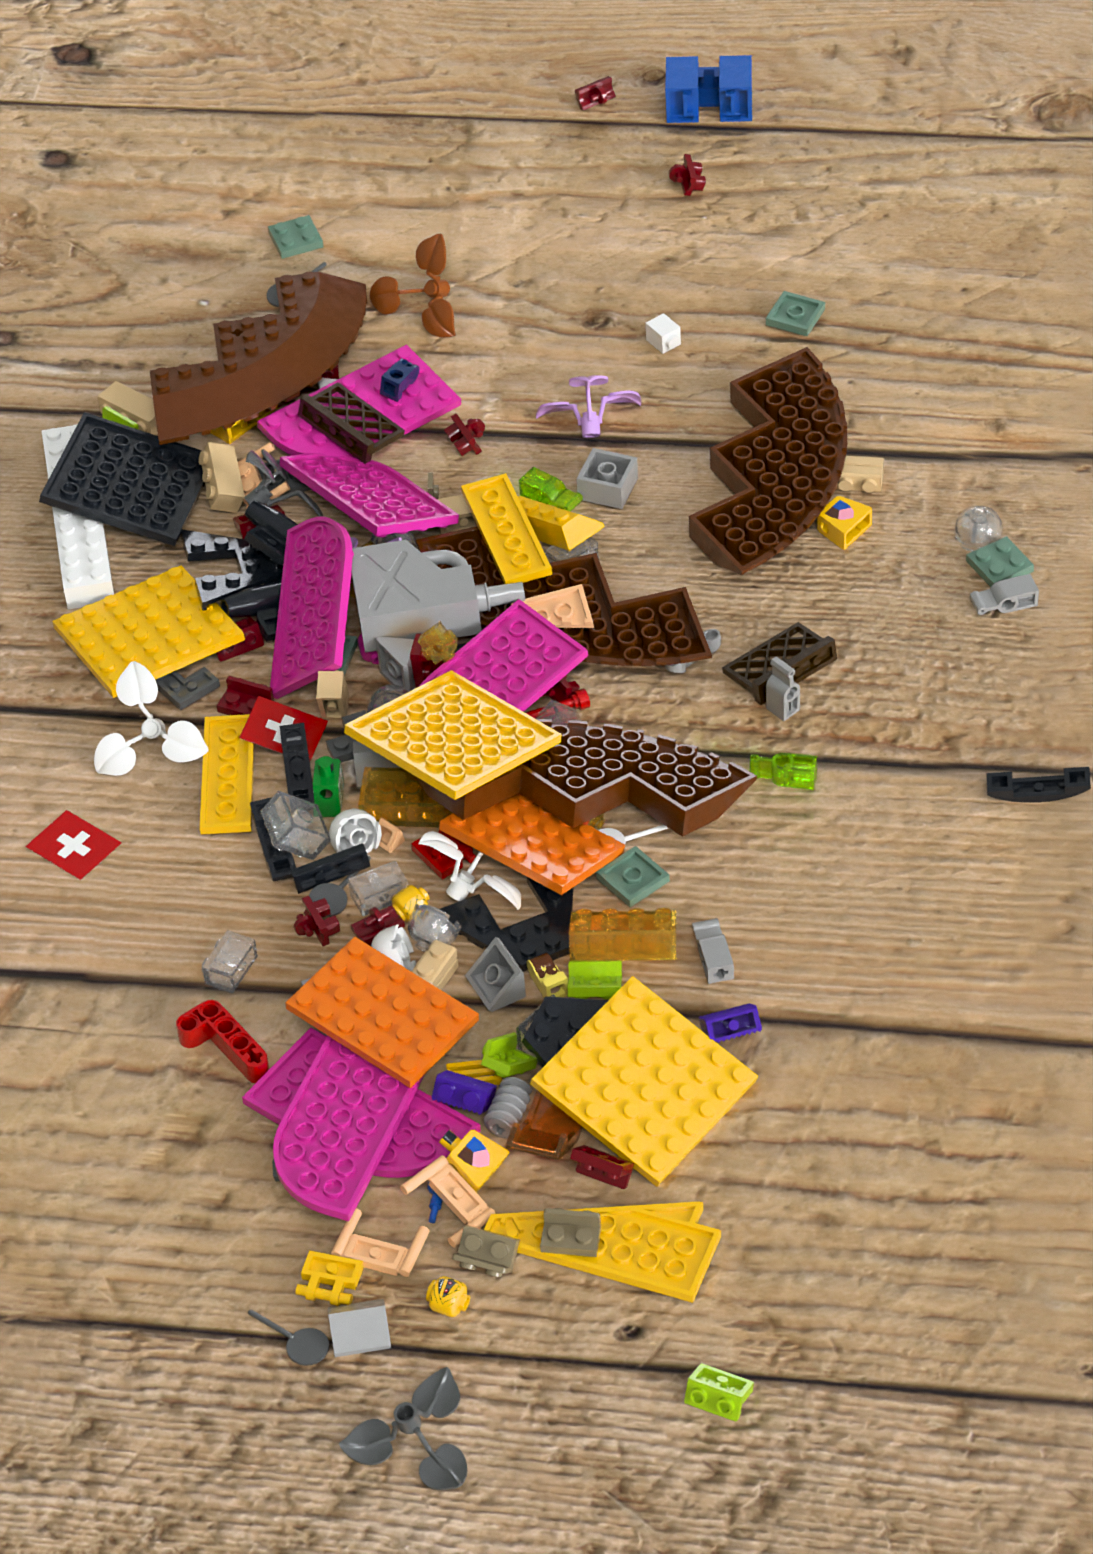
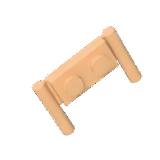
(251, 477)
(454, 1192)
(376, 1253)

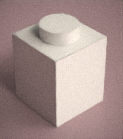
(663, 333)

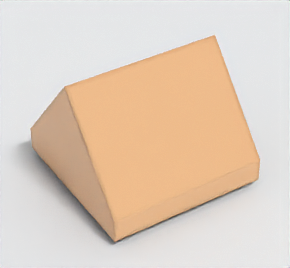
(391, 836)

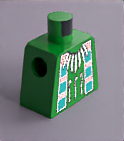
(328, 775)

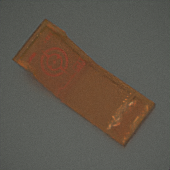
(545, 1131)

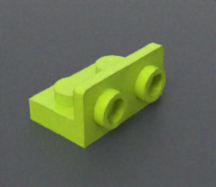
(717, 1391)

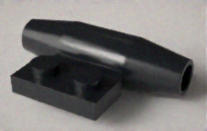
(270, 530)
(259, 602)

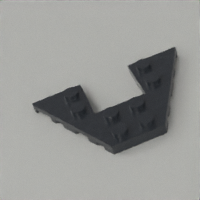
(253, 565)
(525, 939)
(557, 1023)

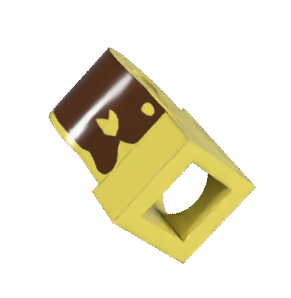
(547, 976)

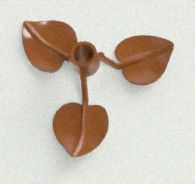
(439, 316)

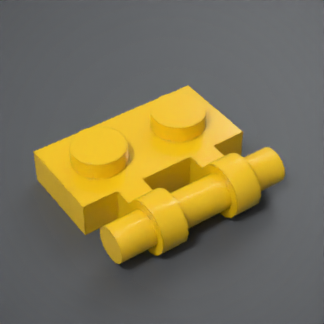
(333, 1271)

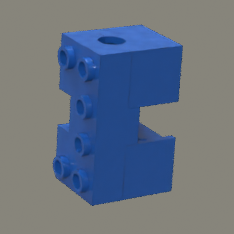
(695, 87)

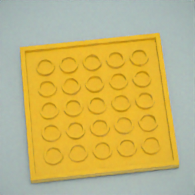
(148, 624)
(452, 734)
(644, 1080)

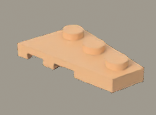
(563, 607)

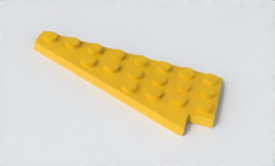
(638, 1245)

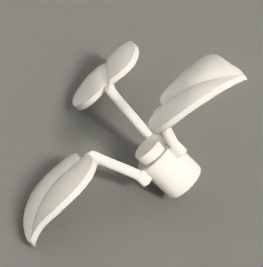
(183, 740)
(462, 882)

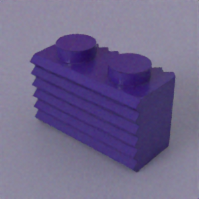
(731, 1022)
(463, 1092)

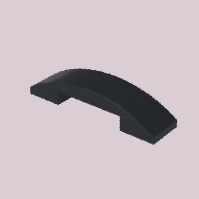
(297, 761)
(1038, 789)
(277, 861)

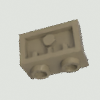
(571, 1232)
(486, 1250)

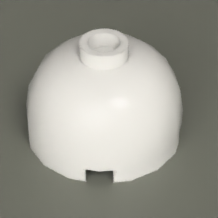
(353, 828)
(395, 945)

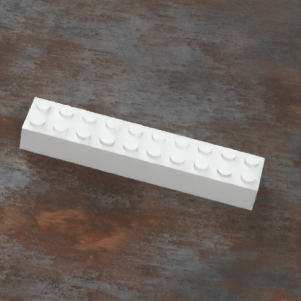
(79, 539)

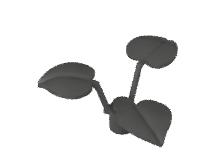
(262, 493)
(437, 1396)

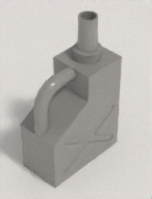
(407, 592)

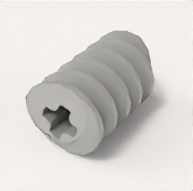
(507, 1106)

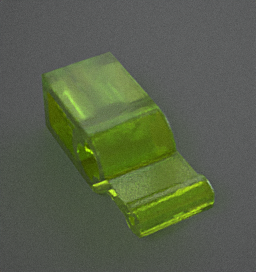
(548, 490)
(786, 769)

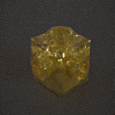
(438, 643)

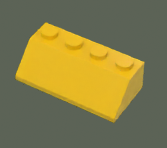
(558, 525)

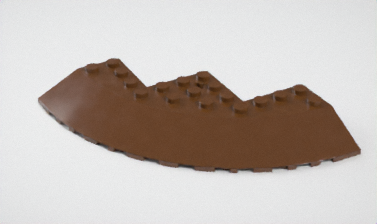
(262, 357)
(777, 469)
(625, 633)
(608, 767)

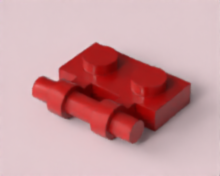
(439, 862)

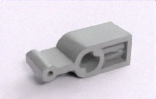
(1007, 595)
(782, 691)
(713, 951)

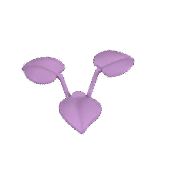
(590, 421)

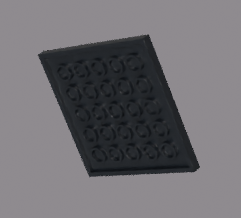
(126, 479)

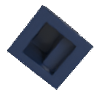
(398, 378)

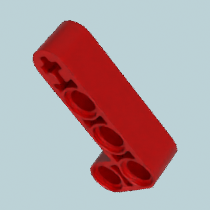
(215, 1023)

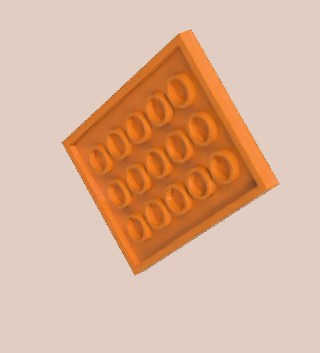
(535, 842)
(382, 1012)

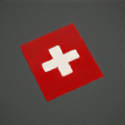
(267, 716)
(73, 844)

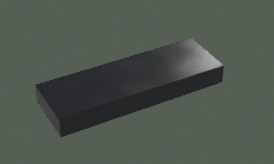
(330, 868)

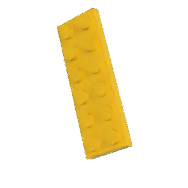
(506, 530)
(226, 777)

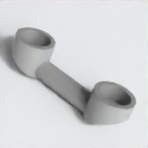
(714, 641)

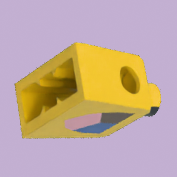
(844, 521)
(474, 1156)

